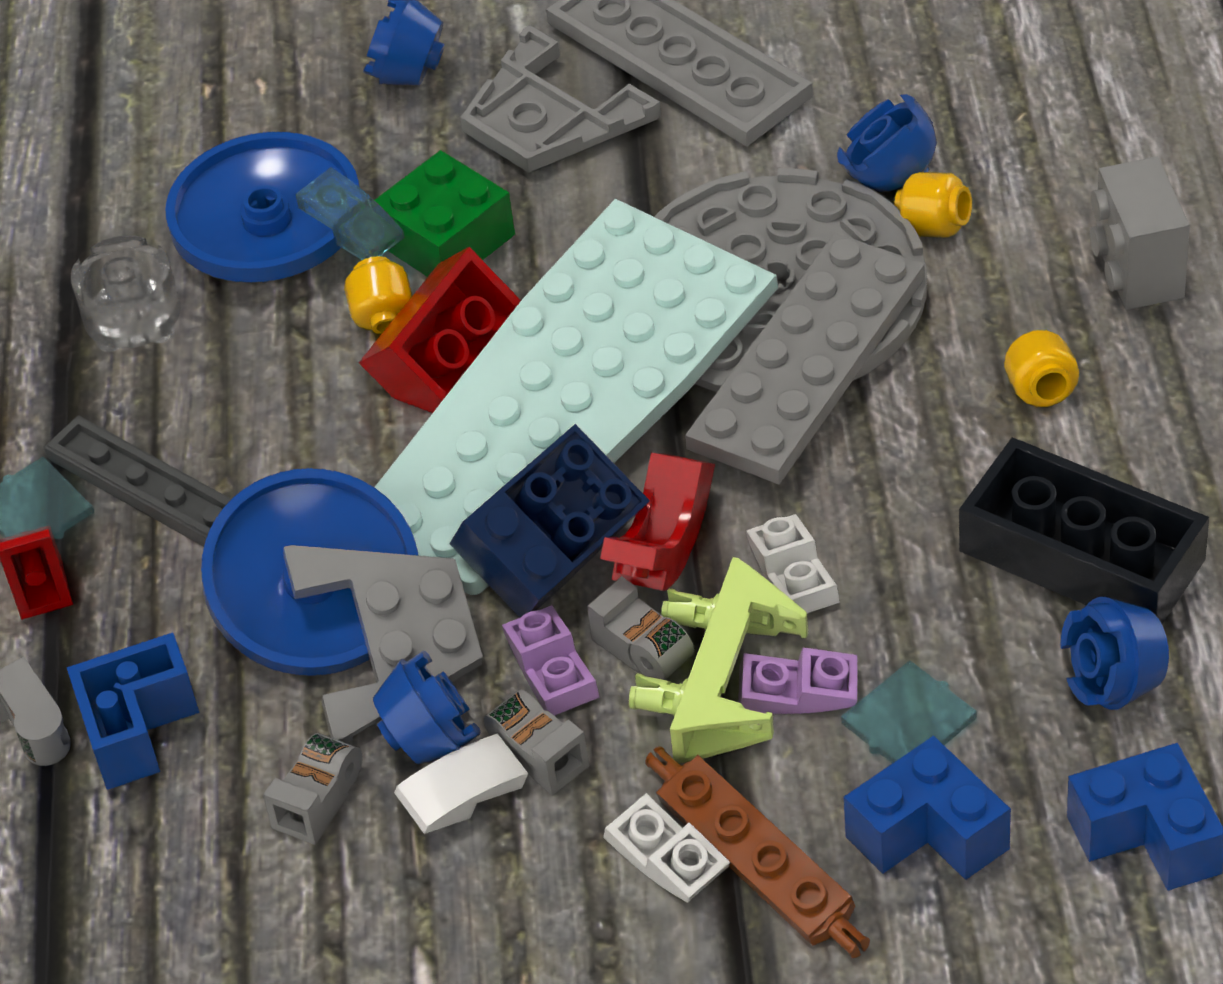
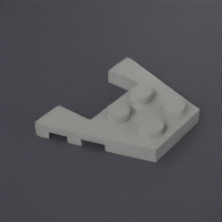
(540, 123)
(403, 609)

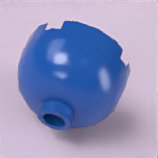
(889, 145)

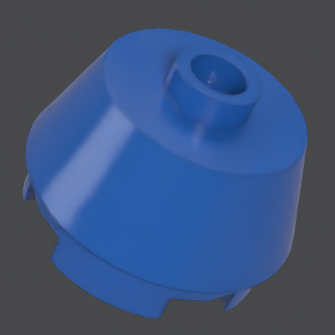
(405, 44)
(1115, 652)
(422, 711)

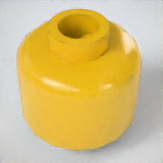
(934, 203)
(376, 292)
(1041, 368)

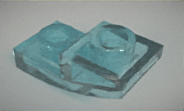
(351, 213)

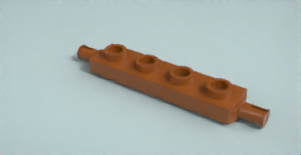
(758, 851)

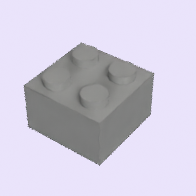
(1140, 233)

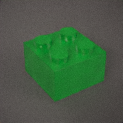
(445, 211)

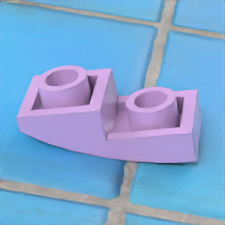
(550, 660)
(810, 685)

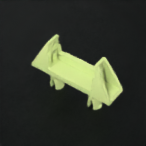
(703, 719)

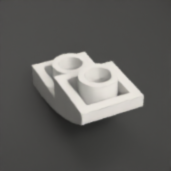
(791, 562)
(458, 781)
(663, 850)

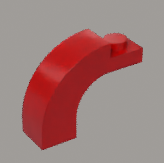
(667, 527)

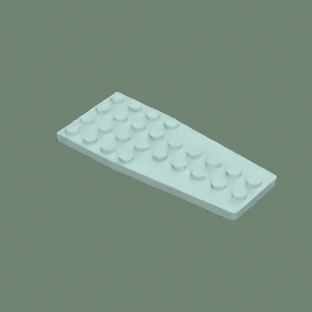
(594, 345)

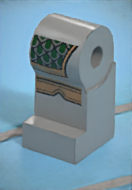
(638, 632)
(33, 714)
(539, 740)
(313, 787)

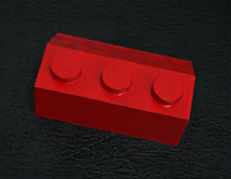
(440, 331)

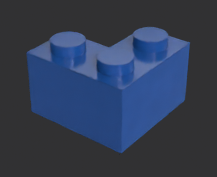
(125, 697)
(930, 801)
(1153, 804)

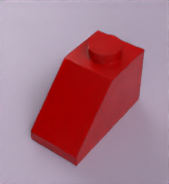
(35, 572)

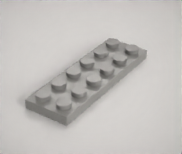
(687, 61)
(805, 358)

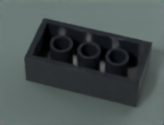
(1081, 531)

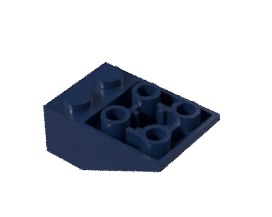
(548, 521)

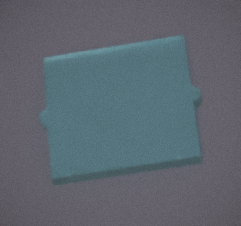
(38, 499)
(907, 712)

